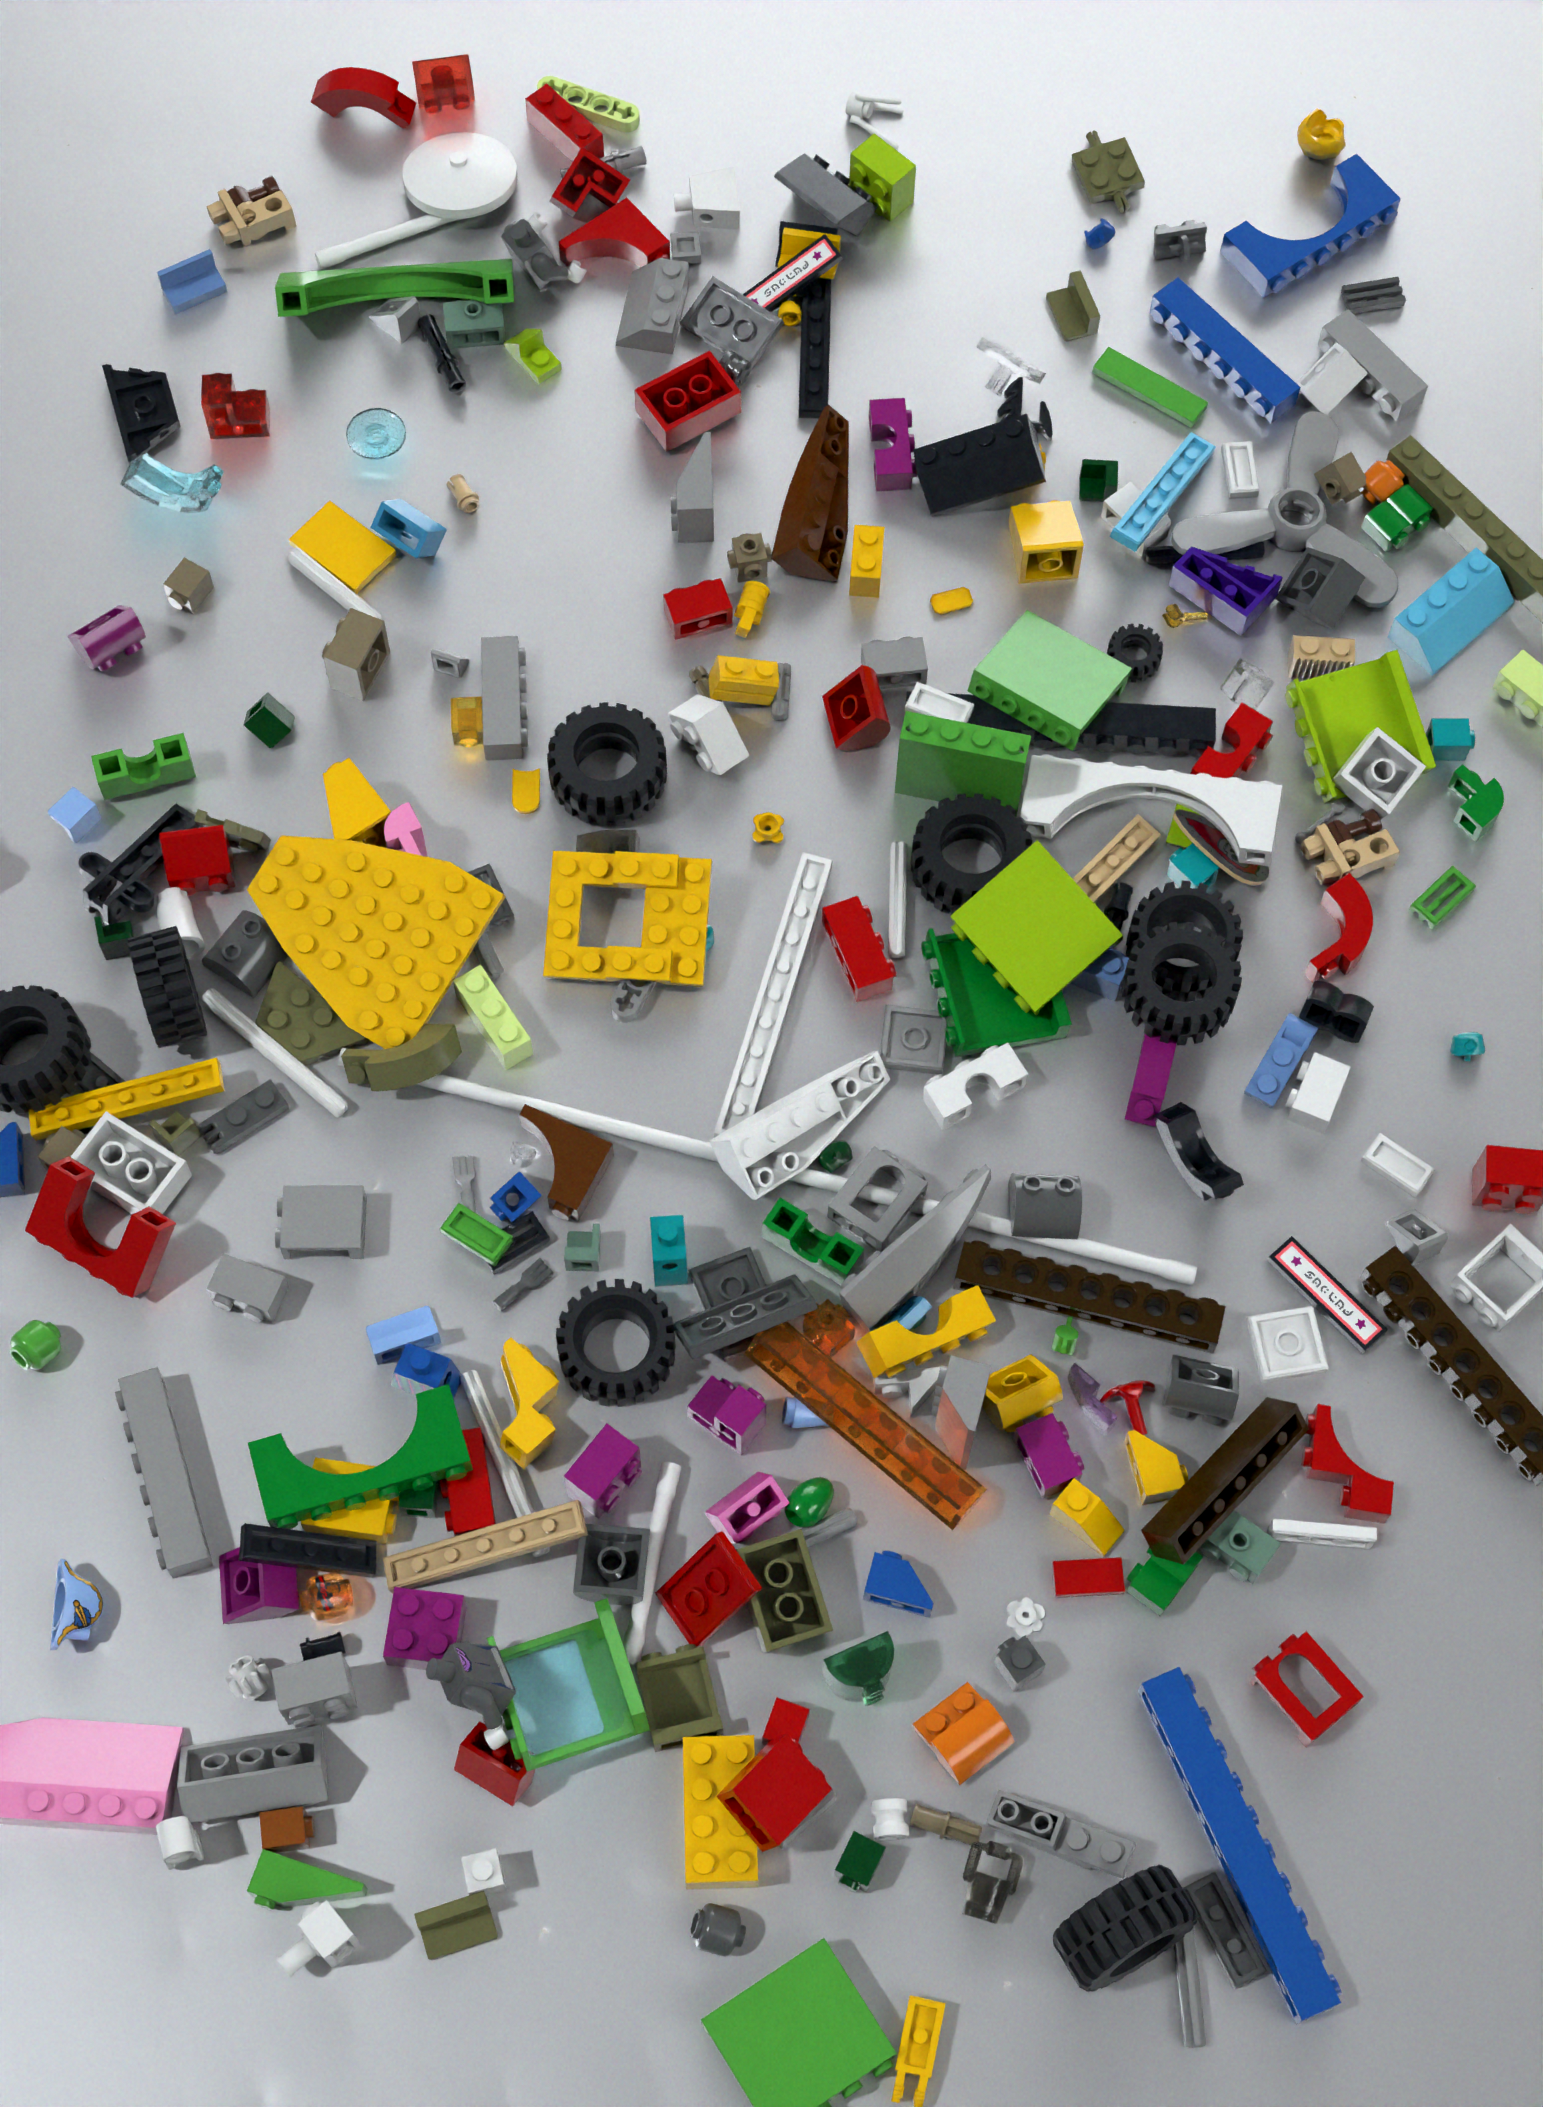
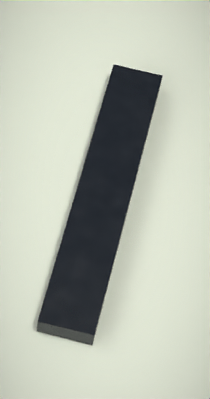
(815, 349)

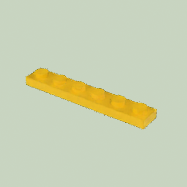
(129, 1098)

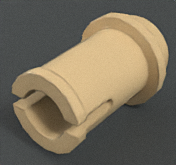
(466, 499)

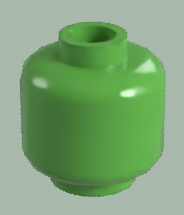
(35, 1345)

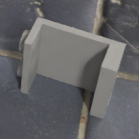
(322, 1219)

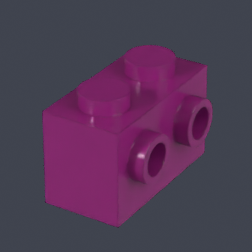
(1048, 1455)

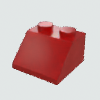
(198, 859)

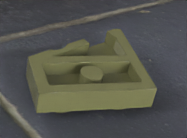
(248, 838)

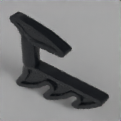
(1013, 406)

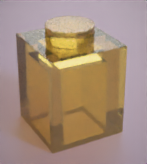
(467, 721)

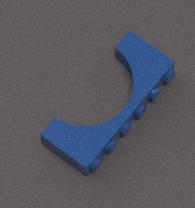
(1273, 262)

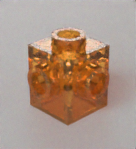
(828, 1327)

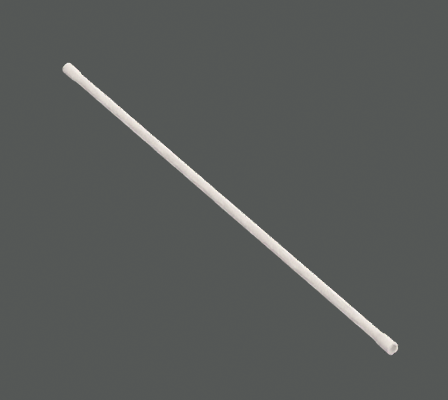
(1167, 1268)

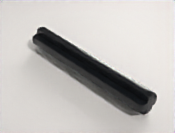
(1168, 554)

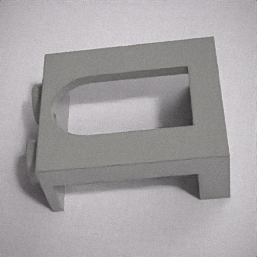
(872, 1233)

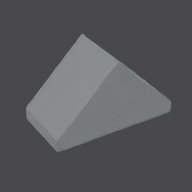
(398, 317)
(1417, 1236)

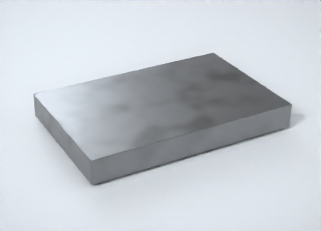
(731, 321)

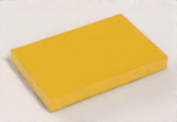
(343, 546)

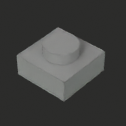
(686, 247)

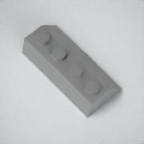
(959, 1404)
(253, 1774)

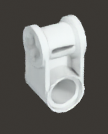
(179, 1841)

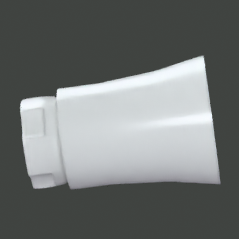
(176, 910)

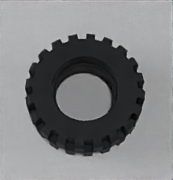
(602, 729)
(960, 820)
(56, 1065)
(1124, 1928)

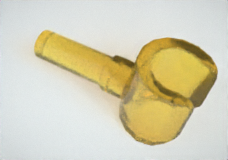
(1175, 618)

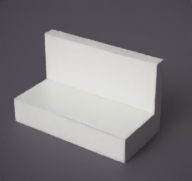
(1331, 378)

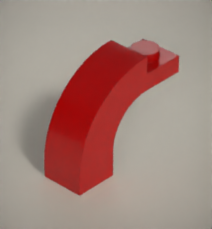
(363, 88)
(1354, 916)

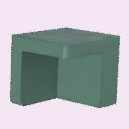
(583, 1250)

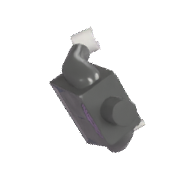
(534, 256)
(478, 1681)

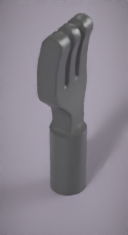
(531, 1279)

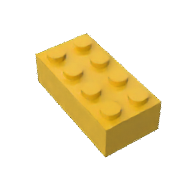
(715, 1844)

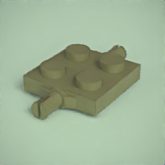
(1108, 171)

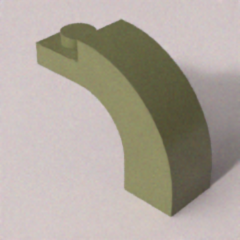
(405, 1064)

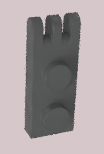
(243, 1116)

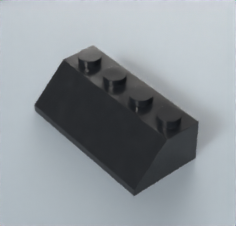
(979, 465)

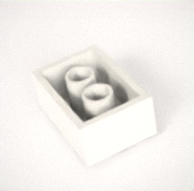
(131, 1166)

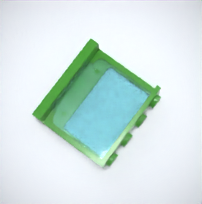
(571, 1692)

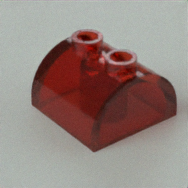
(443, 83)

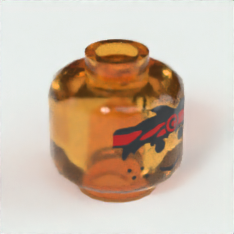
(327, 1596)

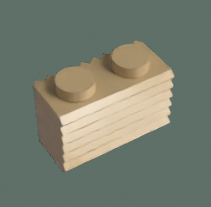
(1319, 656)

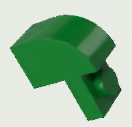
(1481, 802)

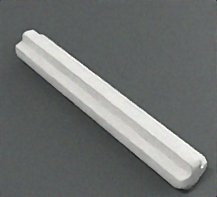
(329, 583)
(897, 900)

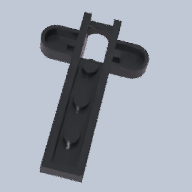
(130, 869)

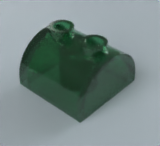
(861, 1670)

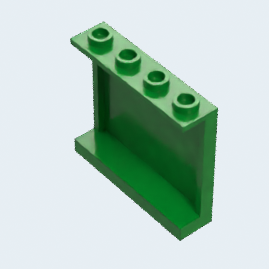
(978, 1007)

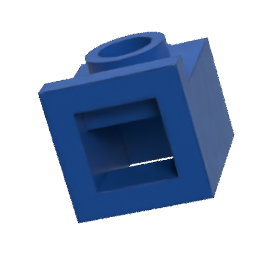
(523, 1188)

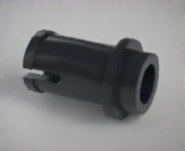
(322, 1646)

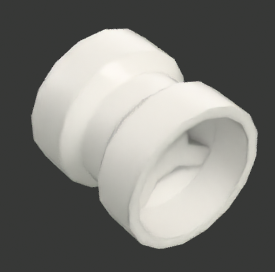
(890, 1819)

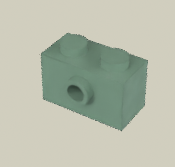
(473, 324)
(1241, 1547)

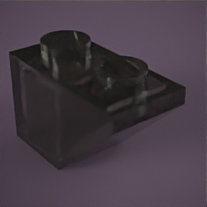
(608, 841)

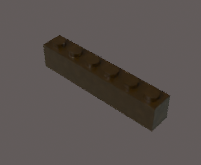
(1224, 1480)

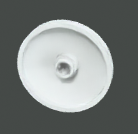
(459, 175)

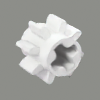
(248, 1677)

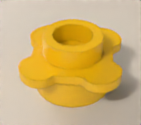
(768, 820)

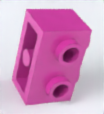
(747, 1507)

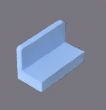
(391, 1335)

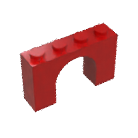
(60, 1224)

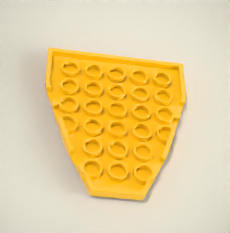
(373, 927)

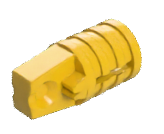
(751, 606)

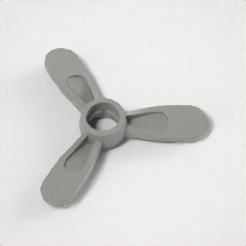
(1310, 451)

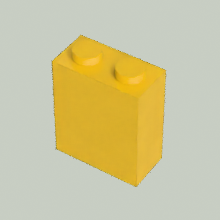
(368, 1523)

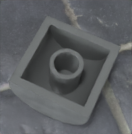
(246, 953)
(1045, 1205)
(1201, 1389)
(611, 1564)

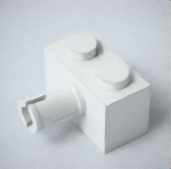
(323, 1936)

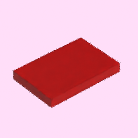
(708, 1590)

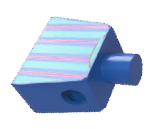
(424, 1370)

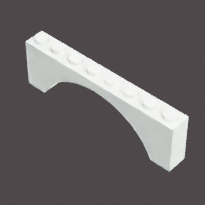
(1238, 808)

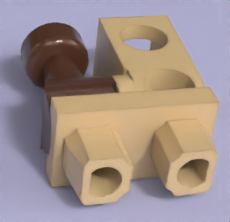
(251, 212)
(1345, 855)

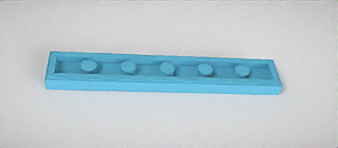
(1162, 492)

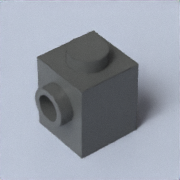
(1018, 1662)

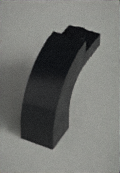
(1193, 1155)

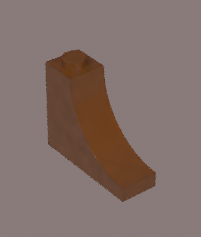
(577, 1157)

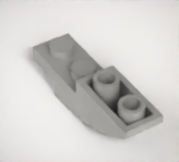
(1060, 1835)

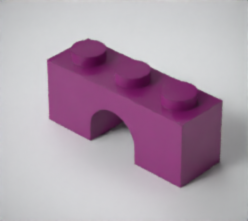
(890, 424)

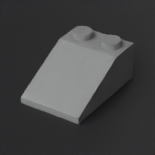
(693, 505)

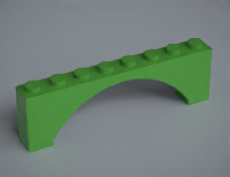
(315, 290)

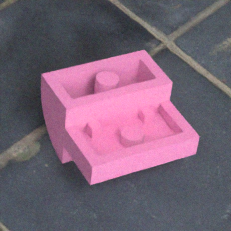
(404, 831)

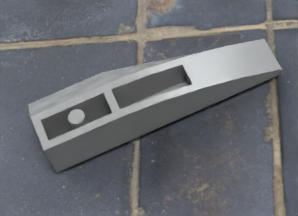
(913, 1257)

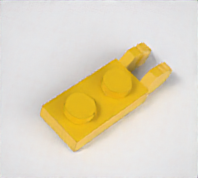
(918, 2046)

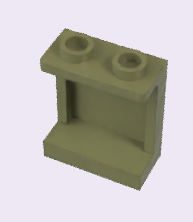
(678, 1696)

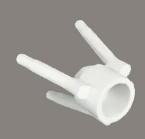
(862, 105)

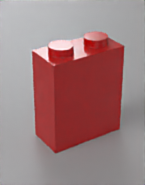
(774, 1792)

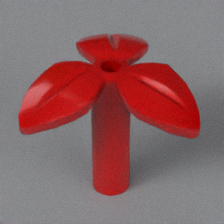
(1130, 1393)

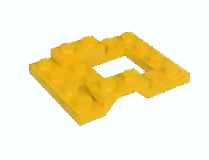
(672, 918)

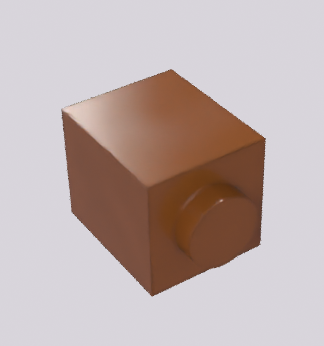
(286, 1829)

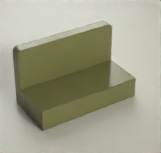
(1074, 309)
(456, 1925)

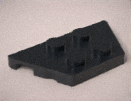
(141, 408)

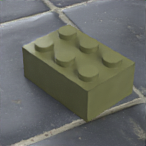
(790, 1598)

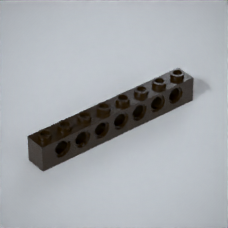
(1102, 1311)
(1462, 1346)

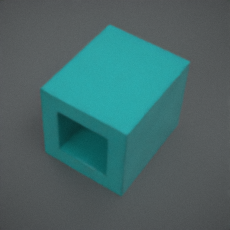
(1450, 738)
(1192, 866)

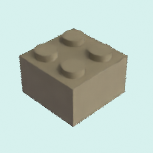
(356, 653)

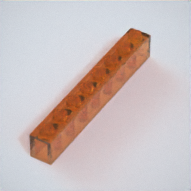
(866, 1423)

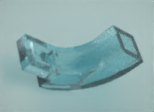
(170, 487)

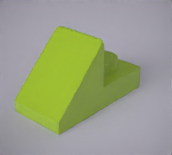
(533, 355)

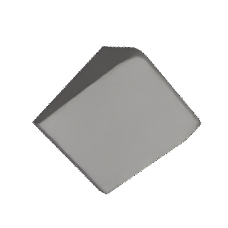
(449, 662)

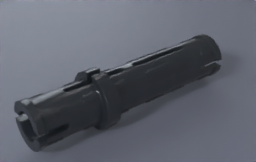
(453, 376)

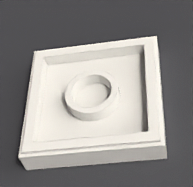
(1287, 1344)

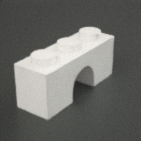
(995, 1069)

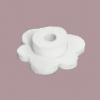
(1022, 1625)

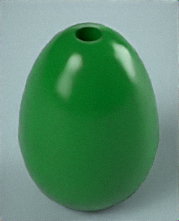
(809, 1502)

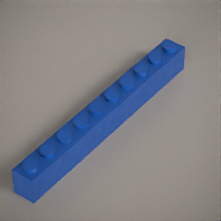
(1239, 1846)

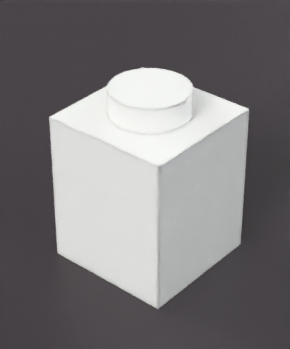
(484, 1872)

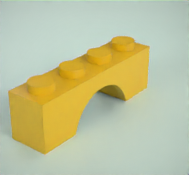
(894, 1346)

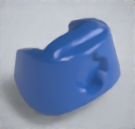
(1099, 234)

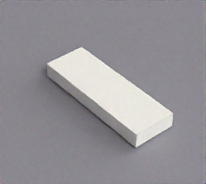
(1322, 1533)

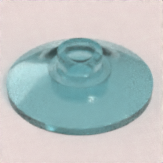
(376, 424)

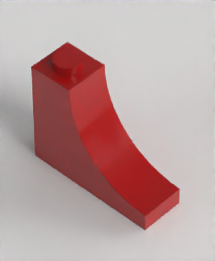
(616, 233)

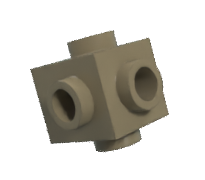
(749, 557)

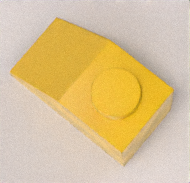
(1154, 1468)
(1087, 1517)

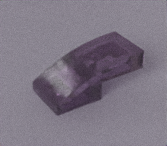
(1085, 1392)

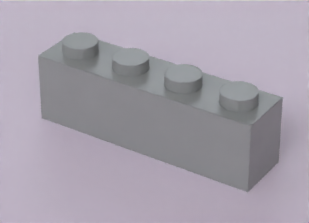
(1388, 377)
(502, 698)

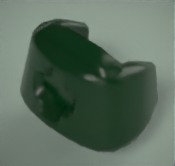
(835, 1156)

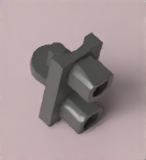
(1179, 240)

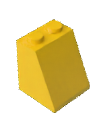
(1045, 541)
(354, 805)

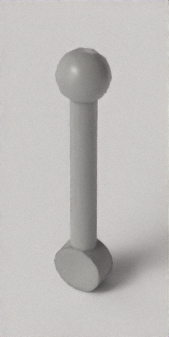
(1336, 809)

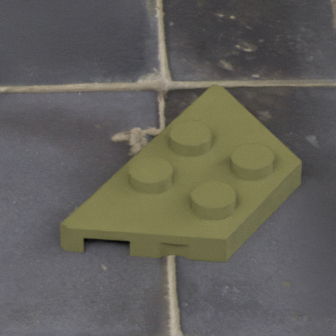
(302, 1019)

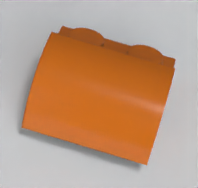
(964, 1732)

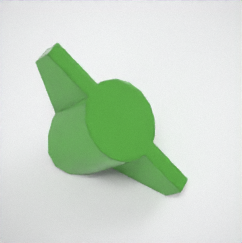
(1065, 1338)

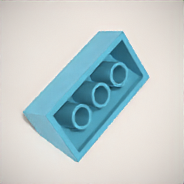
(1452, 612)

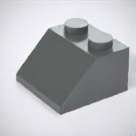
(1320, 587)

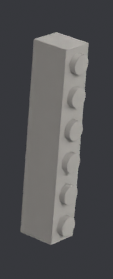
(164, 1473)

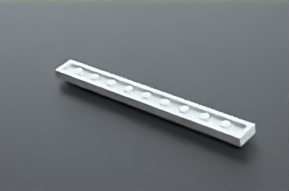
(775, 992)

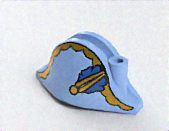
(76, 1606)

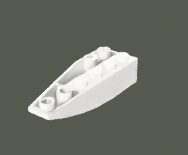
(797, 1127)

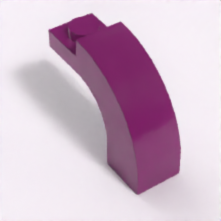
(1150, 1079)

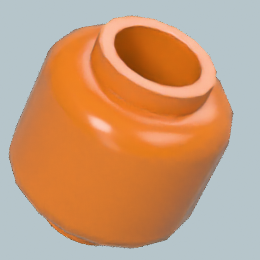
(1382, 481)

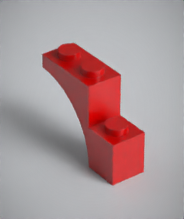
(1364, 1494)

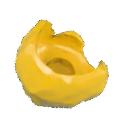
(1320, 136)

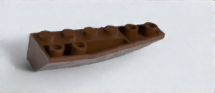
(816, 505)

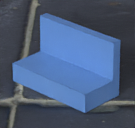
(191, 282)

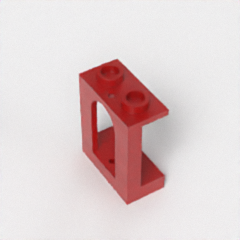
(1268, 1678)

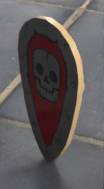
(1217, 848)

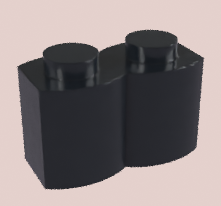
(1338, 1012)

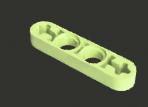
(591, 100)

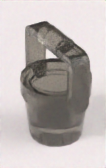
(986, 1893)

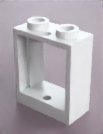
(1523, 1254)

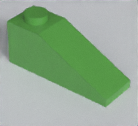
(295, 1883)

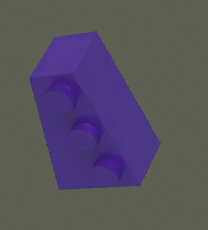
(1224, 589)

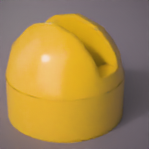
(789, 313)

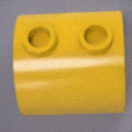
(1020, 1392)

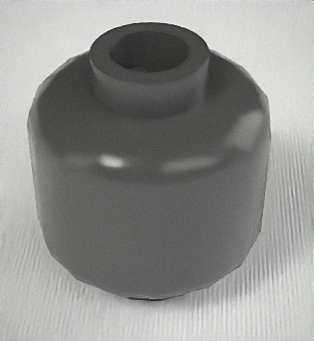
(717, 1929)

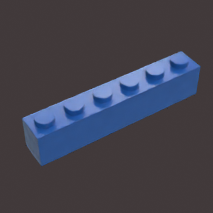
(1224, 350)

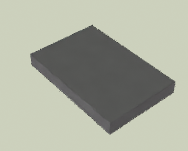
(725, 1280)

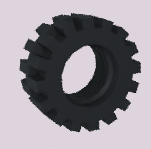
(1138, 638)

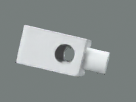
(711, 199)

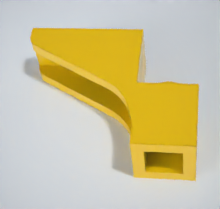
(531, 1390)

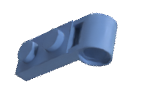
(1281, 1060)

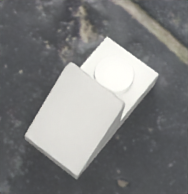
(917, 1382)

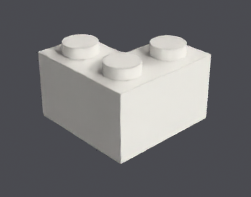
(711, 731)

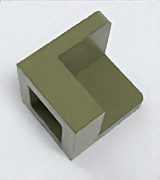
(175, 1133)

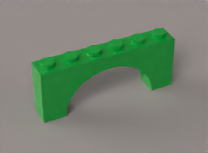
(299, 1492)

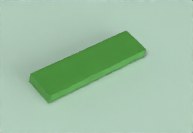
(1150, 387)

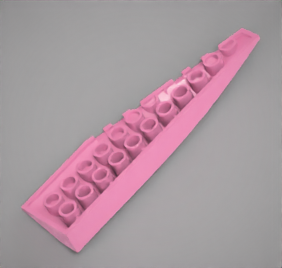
(88, 1774)

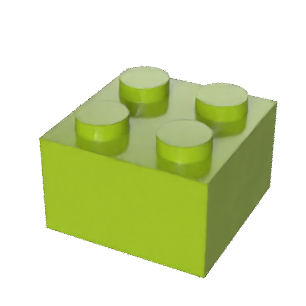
(884, 175)

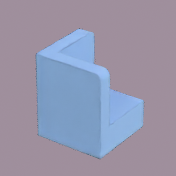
(75, 814)

